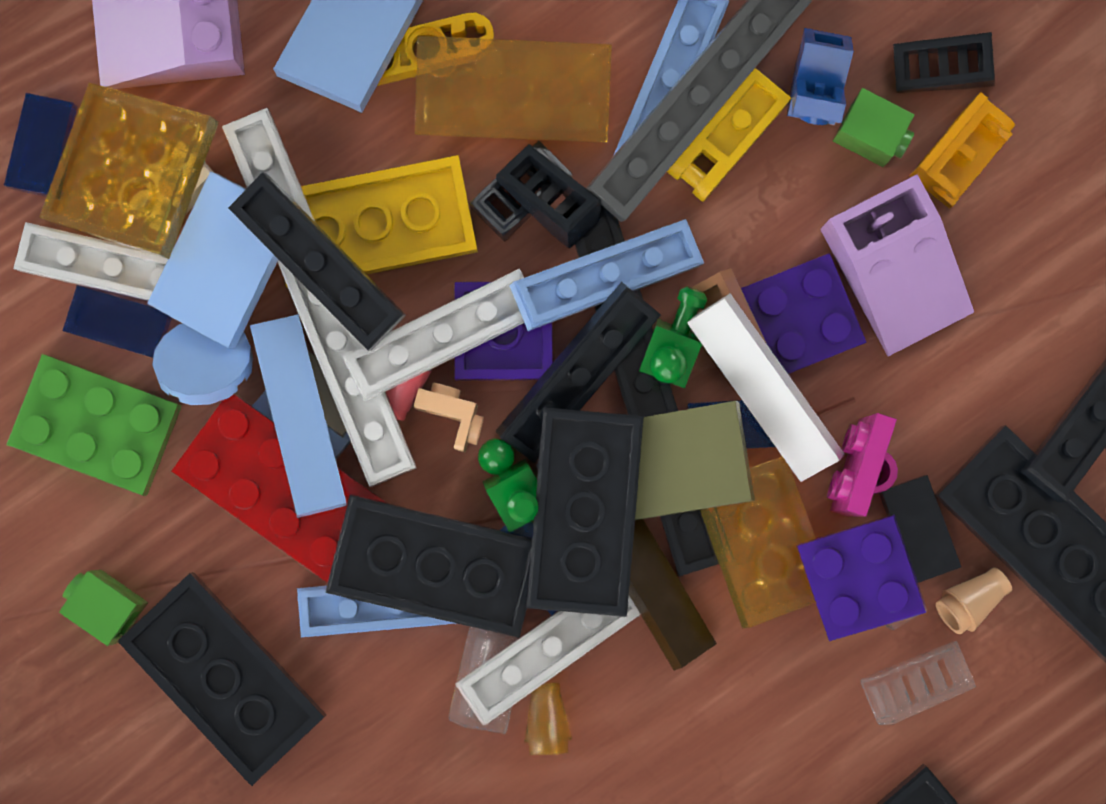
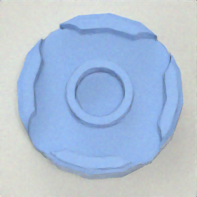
(199, 367)

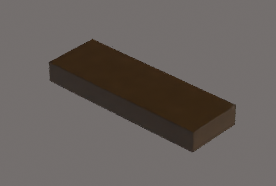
(665, 602)

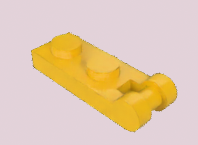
(731, 133)

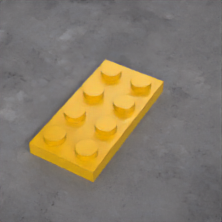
(397, 214)

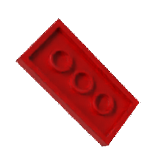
(243, 471)

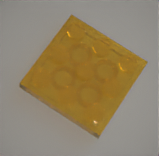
(129, 169)

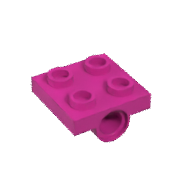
(866, 456)

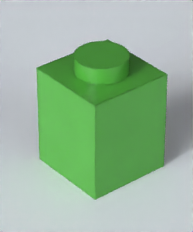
(875, 128)
(101, 606)

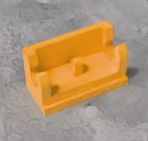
(964, 150)

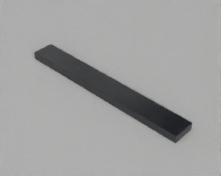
(647, 397)

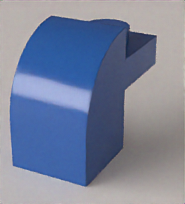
(820, 77)

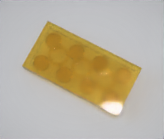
(512, 89)

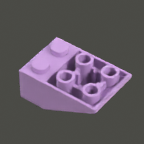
(899, 264)

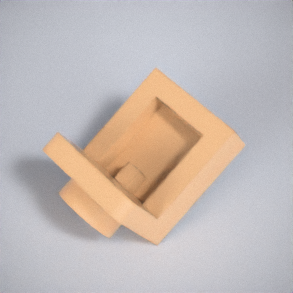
(445, 402)

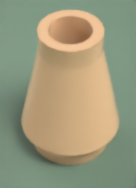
(970, 602)

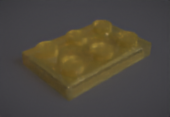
(759, 546)

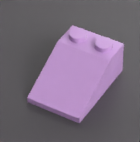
(166, 41)

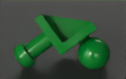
(673, 345)
(512, 486)

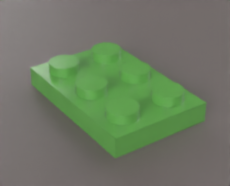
(94, 425)

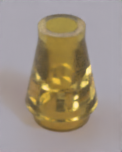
(547, 722)

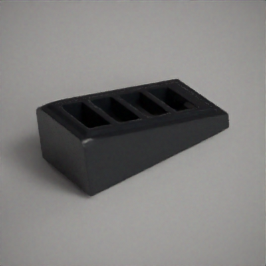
(964, 80)
(492, 217)
(568, 230)

